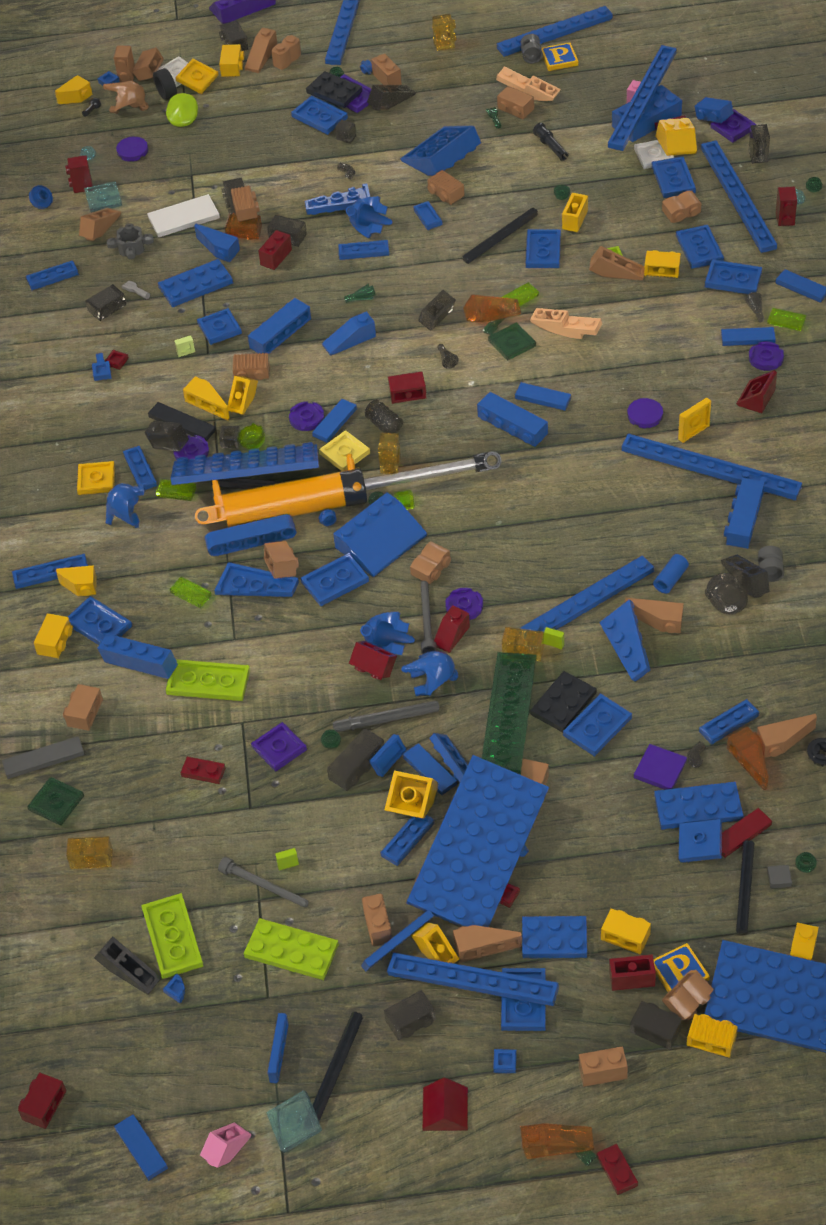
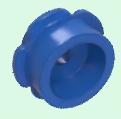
(366, 67)
(327, 517)

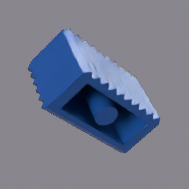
(714, 110)

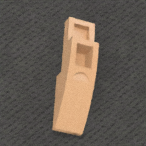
(536, 87)
(561, 323)

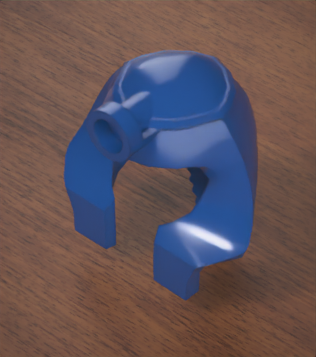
(365, 215)
(121, 503)
(385, 630)
(438, 669)

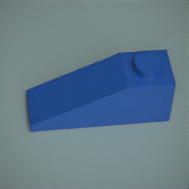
(218, 243)
(353, 332)

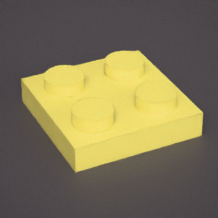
(340, 446)

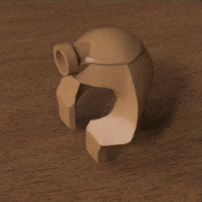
(129, 94)

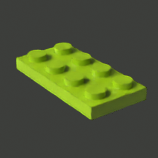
(208, 680)
(172, 936)
(291, 949)

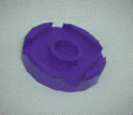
(132, 148)
(766, 356)
(645, 412)
(306, 416)
(194, 447)
(466, 600)

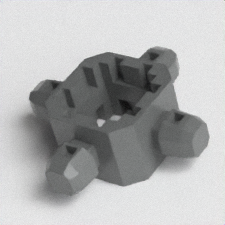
(130, 248)

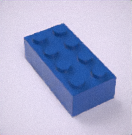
(662, 106)

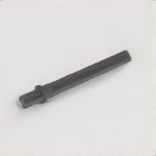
(385, 716)

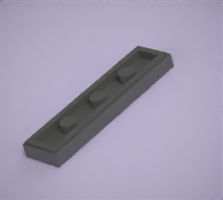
(43, 757)

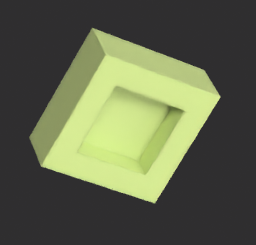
(184, 346)

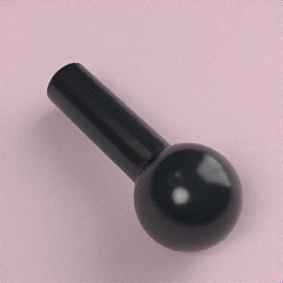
(94, 103)

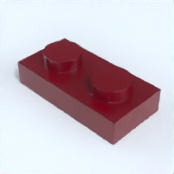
(203, 770)
(617, 1169)

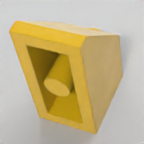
(74, 91)
(241, 394)
(78, 580)
(804, 941)
(434, 943)

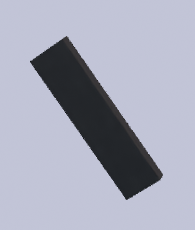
(190, 424)

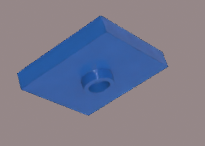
(219, 326)
(700, 840)

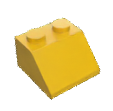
(677, 136)
(411, 794)

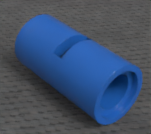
(671, 573)

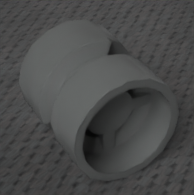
(531, 48)
(771, 560)

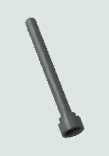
(428, 643)
(228, 866)

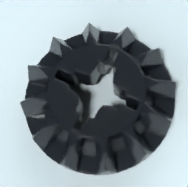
(814, 751)

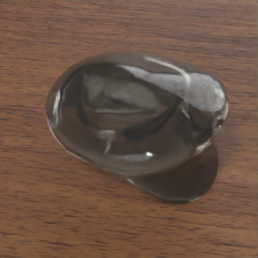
(726, 594)

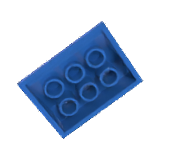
(442, 149)
(379, 534)

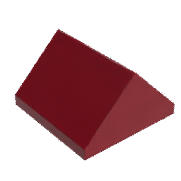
(758, 392)
(445, 1106)

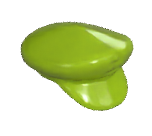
(182, 110)

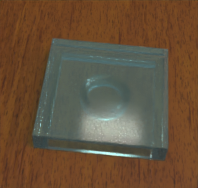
(103, 196)
(294, 1121)

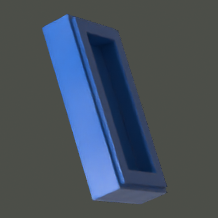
(427, 215)
(388, 755)

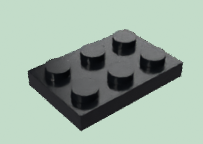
(334, 89)
(563, 701)

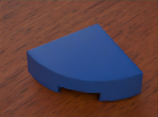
(175, 988)

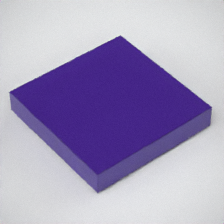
(734, 127)
(278, 746)
(660, 767)

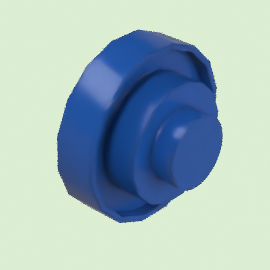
(40, 197)

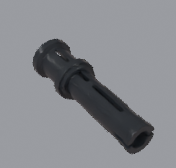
(546, 137)

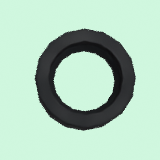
(164, 83)

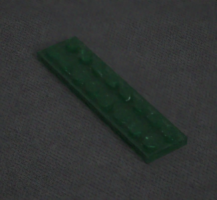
(509, 710)

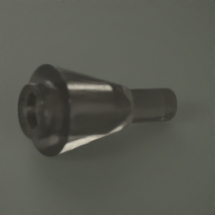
(754, 301)
(449, 359)

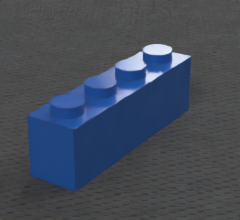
(279, 327)
(512, 419)
(745, 513)
(137, 656)

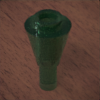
(364, 293)

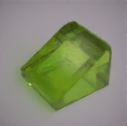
(405, 498)

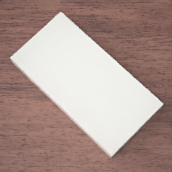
(183, 215)

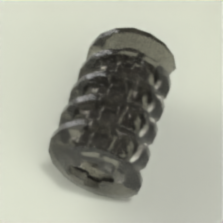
(383, 417)

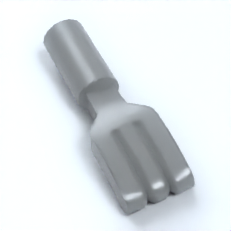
(132, 287)

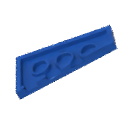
(336, 201)
(250, 581)
(626, 640)

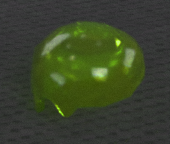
(252, 436)

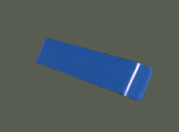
(250, 535)

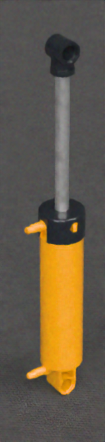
(321, 492)

